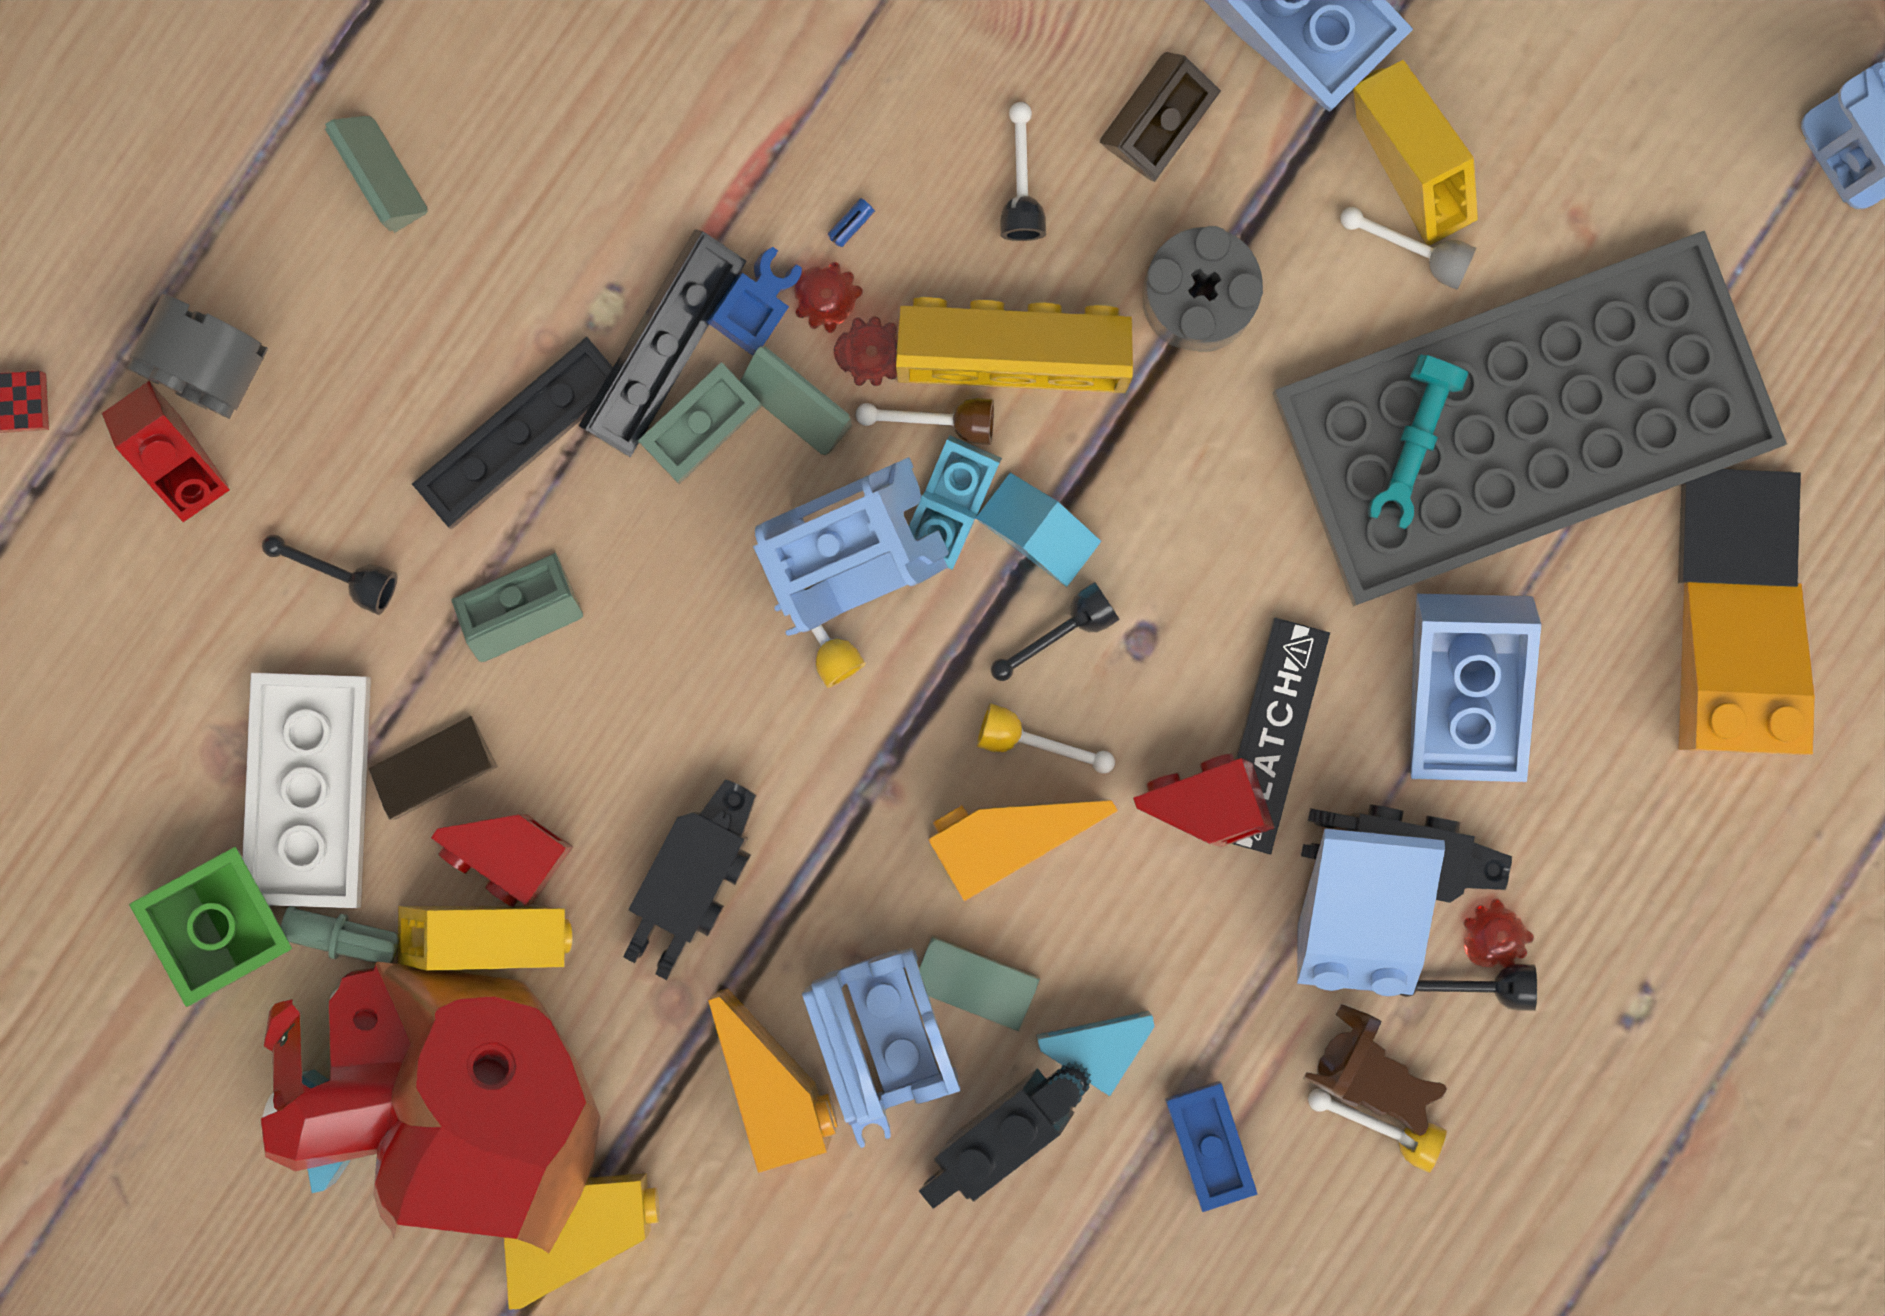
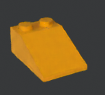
(1745, 670)
(1000, 840)
(774, 1094)

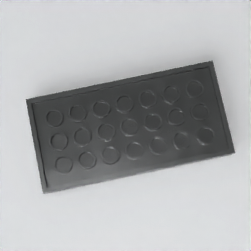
(1563, 417)

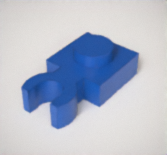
(751, 307)

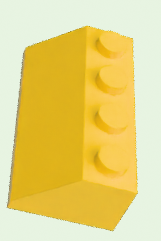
(1014, 347)

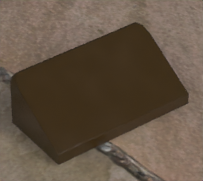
(1160, 115)
(432, 768)

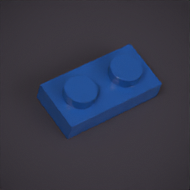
(1211, 1146)

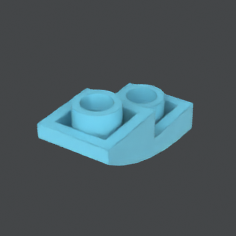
(954, 495)

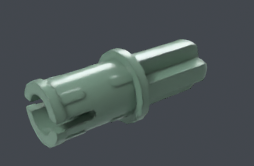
(339, 936)

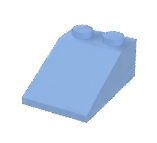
(1317, 42)
(1473, 686)
(1368, 912)

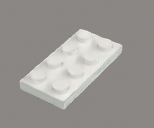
(307, 788)

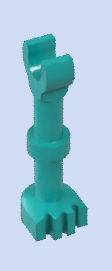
(1440, 380)

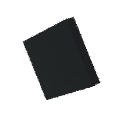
(1740, 528)

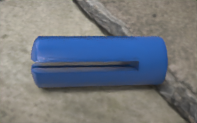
(860, 207)

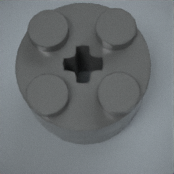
(1210, 257)
(197, 356)

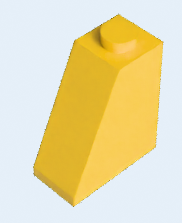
(1418, 151)
(482, 937)
(605, 1222)

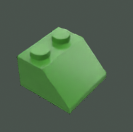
(210, 927)

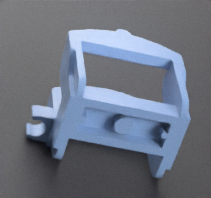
(1850, 137)
(852, 550)
(892, 1034)

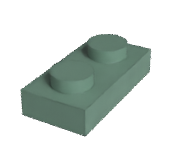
(700, 423)

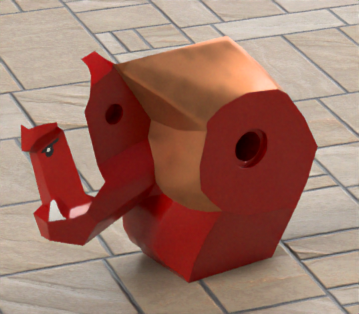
(454, 1091)

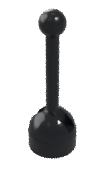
(368, 586)
(1088, 611)
(1513, 987)

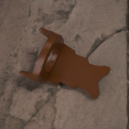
(1361, 1074)

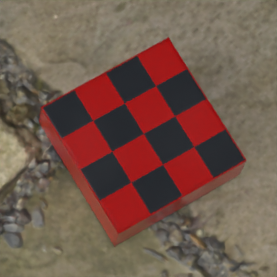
(23, 402)

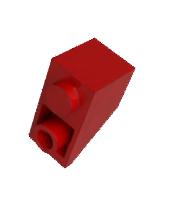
(164, 451)
(1215, 805)
(509, 851)

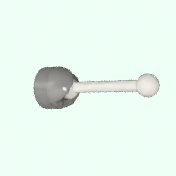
(1447, 260)

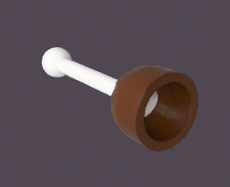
(971, 419)

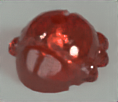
(829, 310)
(852, 347)
(1482, 942)

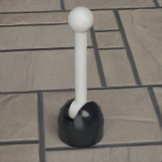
(1022, 216)

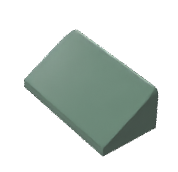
(377, 171)
(795, 401)
(517, 608)
(977, 983)

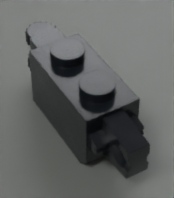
(1463, 863)
(690, 872)
(1006, 1134)

